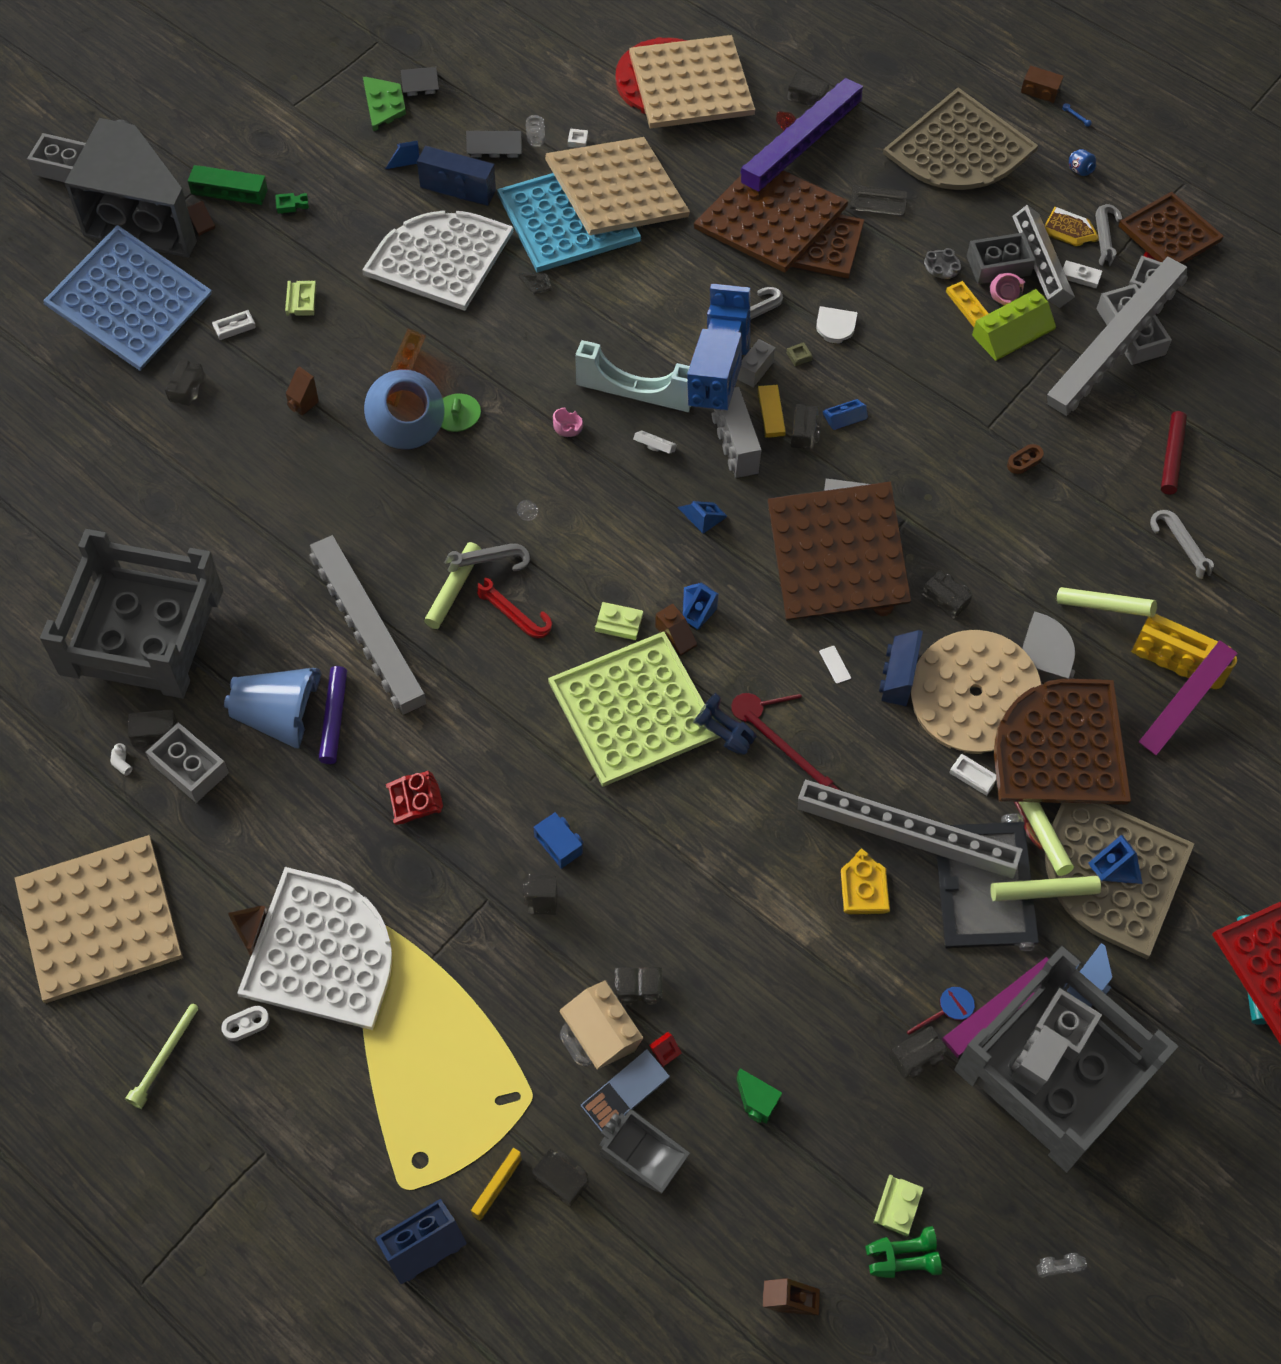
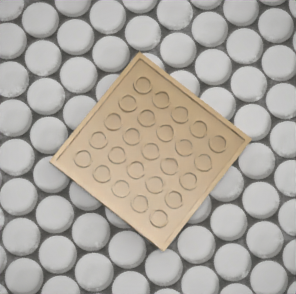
(691, 81)
(617, 185)
(97, 919)

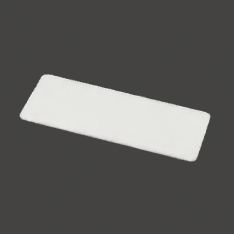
(835, 664)

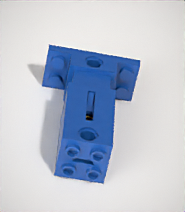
(720, 348)

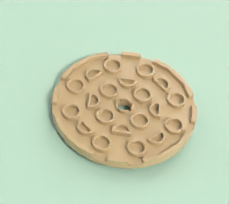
(944, 682)

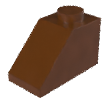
(302, 392)
(676, 629)
(791, 1297)

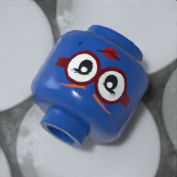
(1082, 162)

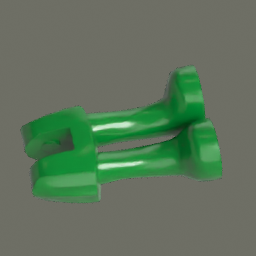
(925, 1243)

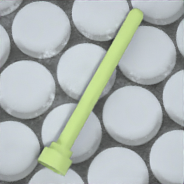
(138, 1096)

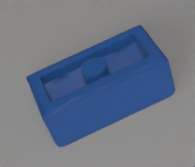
(845, 414)

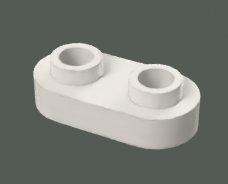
(245, 1022)

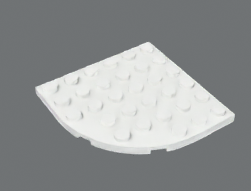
(440, 255)
(320, 952)

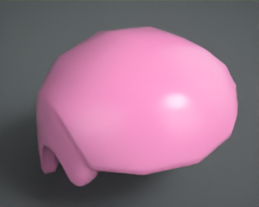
(567, 423)

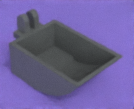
(641, 1150)

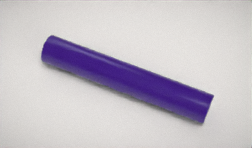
(333, 715)

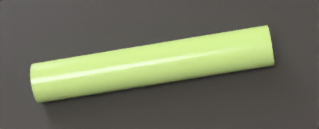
(449, 592)
(1107, 602)
(1047, 837)
(1045, 888)

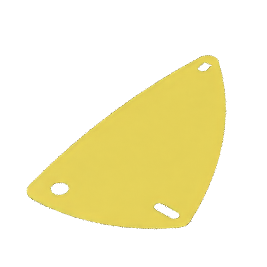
(437, 1071)

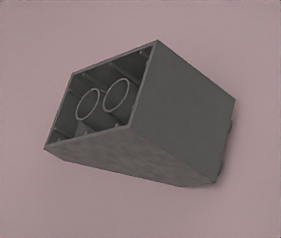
(128, 186)

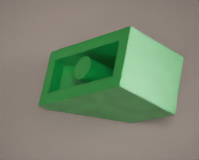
(757, 1096)

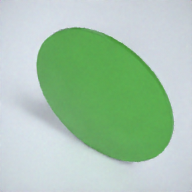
(460, 412)

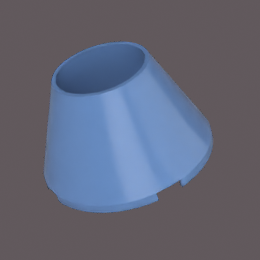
(397, 432)

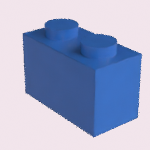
(558, 839)

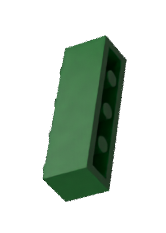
(227, 184)

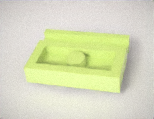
(300, 298)
(619, 621)
(898, 1205)

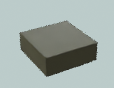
(799, 354)

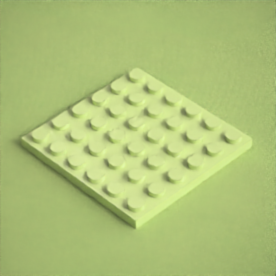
(632, 708)

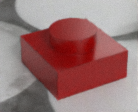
(665, 1049)

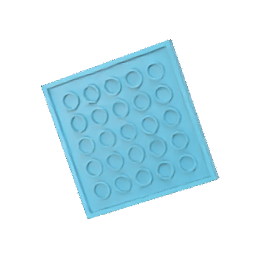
(552, 227)

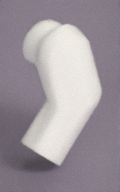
(118, 758)

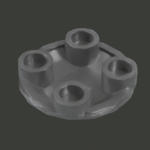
(942, 263)

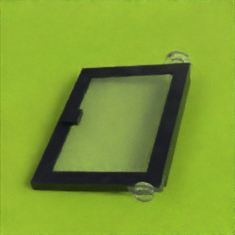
(966, 899)

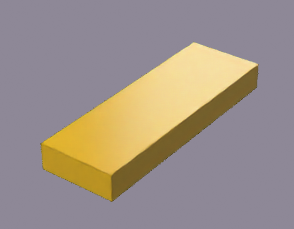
(966, 302)
(771, 411)
(496, 1184)

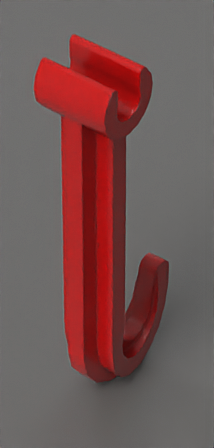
(514, 614)

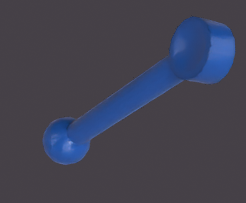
(1066, 107)

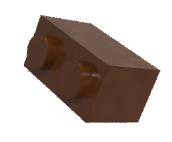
(1042, 84)

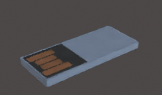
(625, 1089)

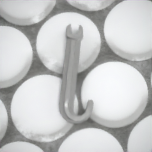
(1107, 252)
(767, 304)
(1190, 547)
(489, 554)

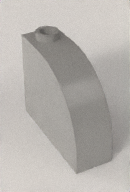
(1049, 648)

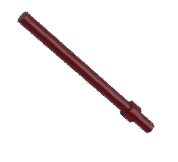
(788, 750)

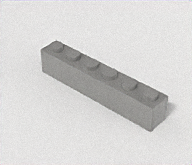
(1047, 263)

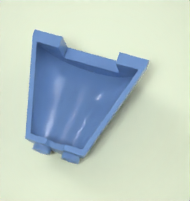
(273, 702)

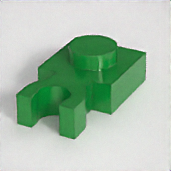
(288, 202)

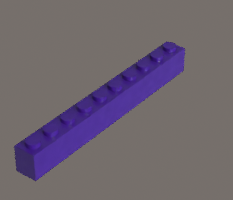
(801, 134)

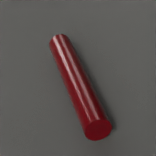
(1173, 453)

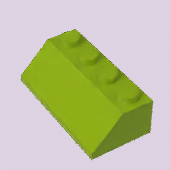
(1014, 325)

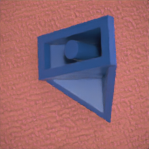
(406, 154)
(703, 514)
(699, 604)
(1117, 863)

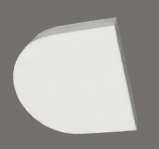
(835, 324)

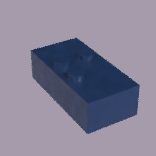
(456, 175)

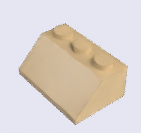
(601, 1025)

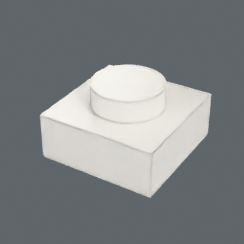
(577, 138)

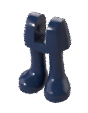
(741, 734)

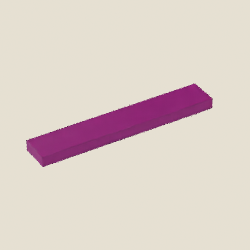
(1187, 697)
(965, 1032)

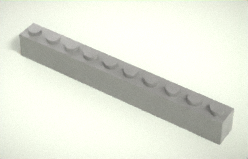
(1117, 336)
(367, 625)
(909, 829)

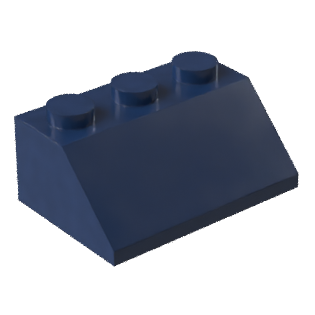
(900, 668)
(421, 1241)

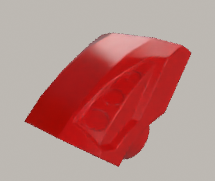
(414, 797)

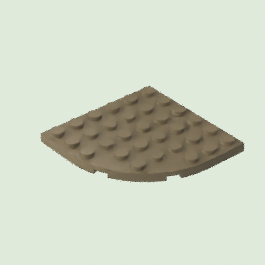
(960, 145)
(1122, 912)

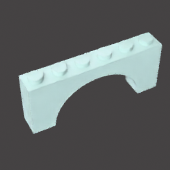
(598, 373)

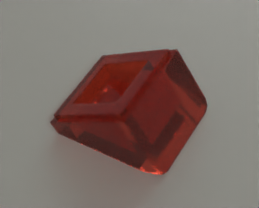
(785, 119)

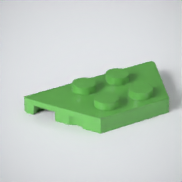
(384, 101)

